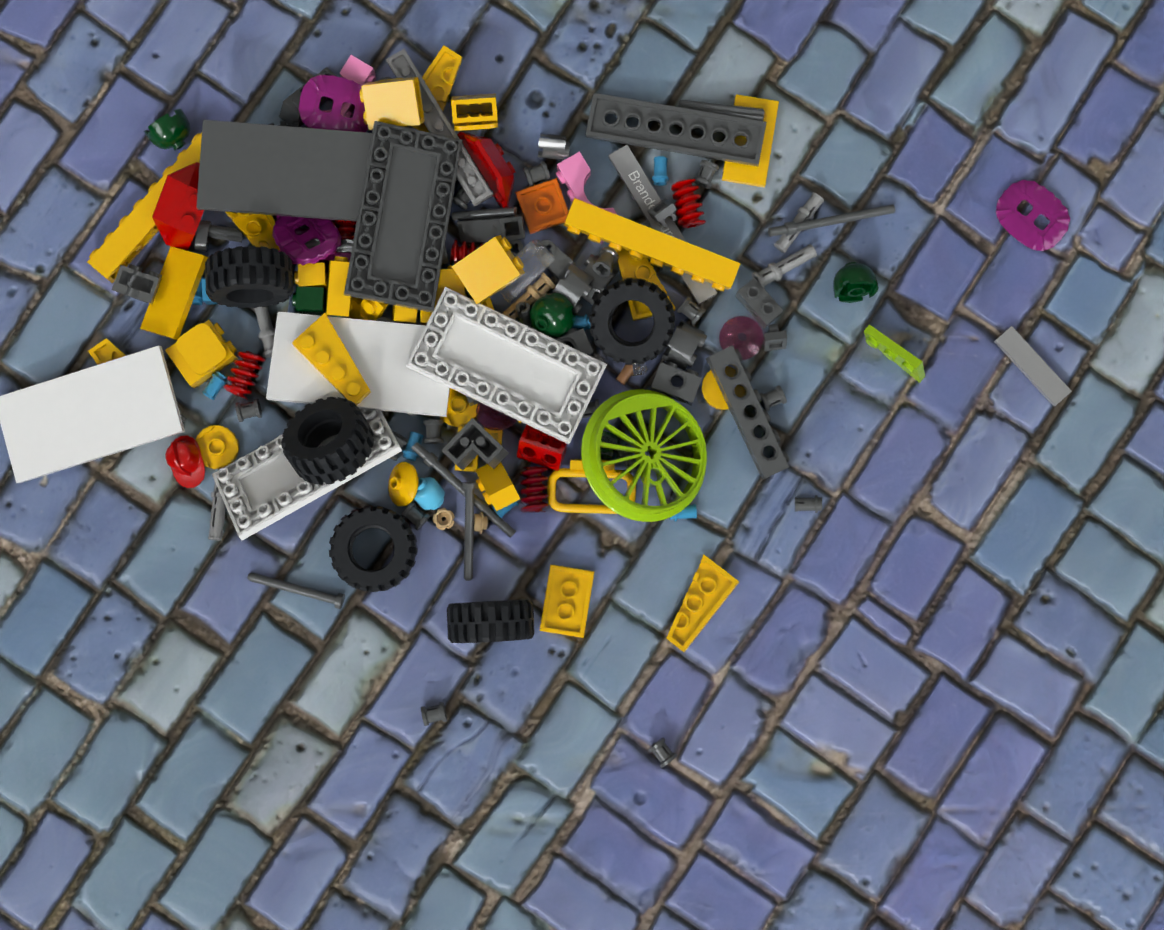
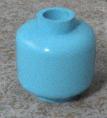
(429, 494)

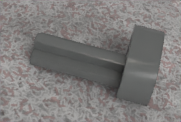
(207, 230)

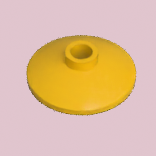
(403, 484)

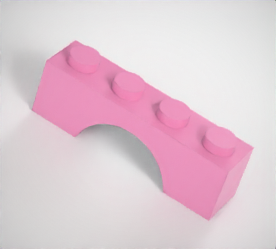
(358, 72)
(575, 173)

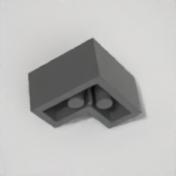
(474, 441)

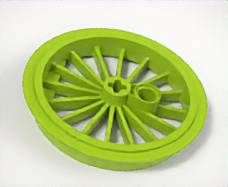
(634, 402)

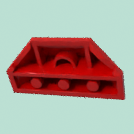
(491, 165)
(176, 207)

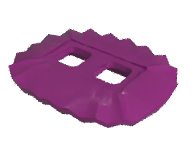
(340, 91)
(1022, 226)
(294, 244)

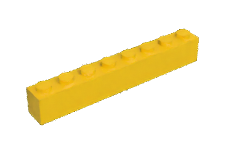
(138, 227)
(651, 244)

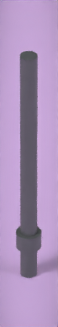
(792, 228)
(431, 461)

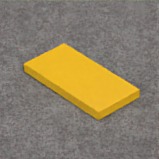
(746, 173)
(175, 293)

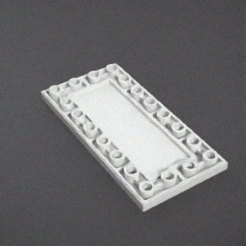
(379, 354)
(506, 365)
(89, 414)
(267, 488)

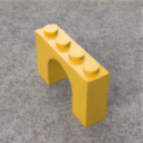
(339, 304)

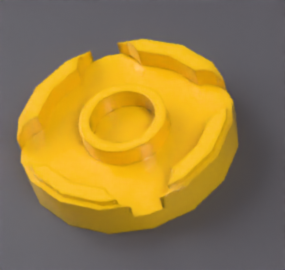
(712, 393)
(459, 410)
(218, 446)

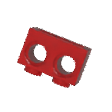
(541, 448)

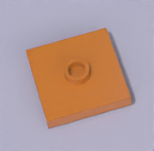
(542, 205)

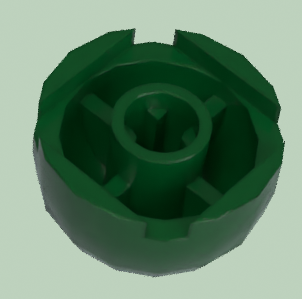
(169, 131)
(854, 282)
(552, 315)

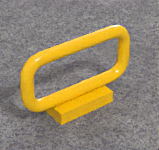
(576, 470)

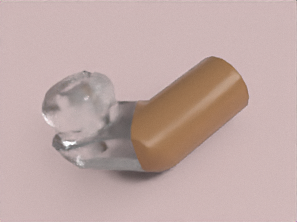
(631, 370)

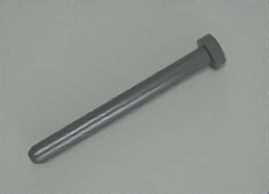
(469, 528)
(297, 589)

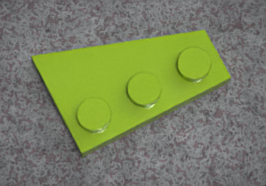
(895, 353)

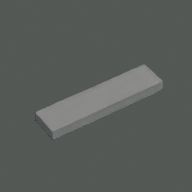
(1032, 366)

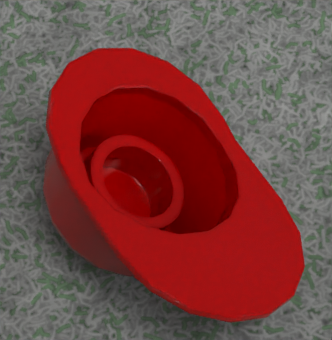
(186, 461)

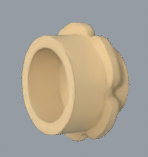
(448, 514)
(480, 522)

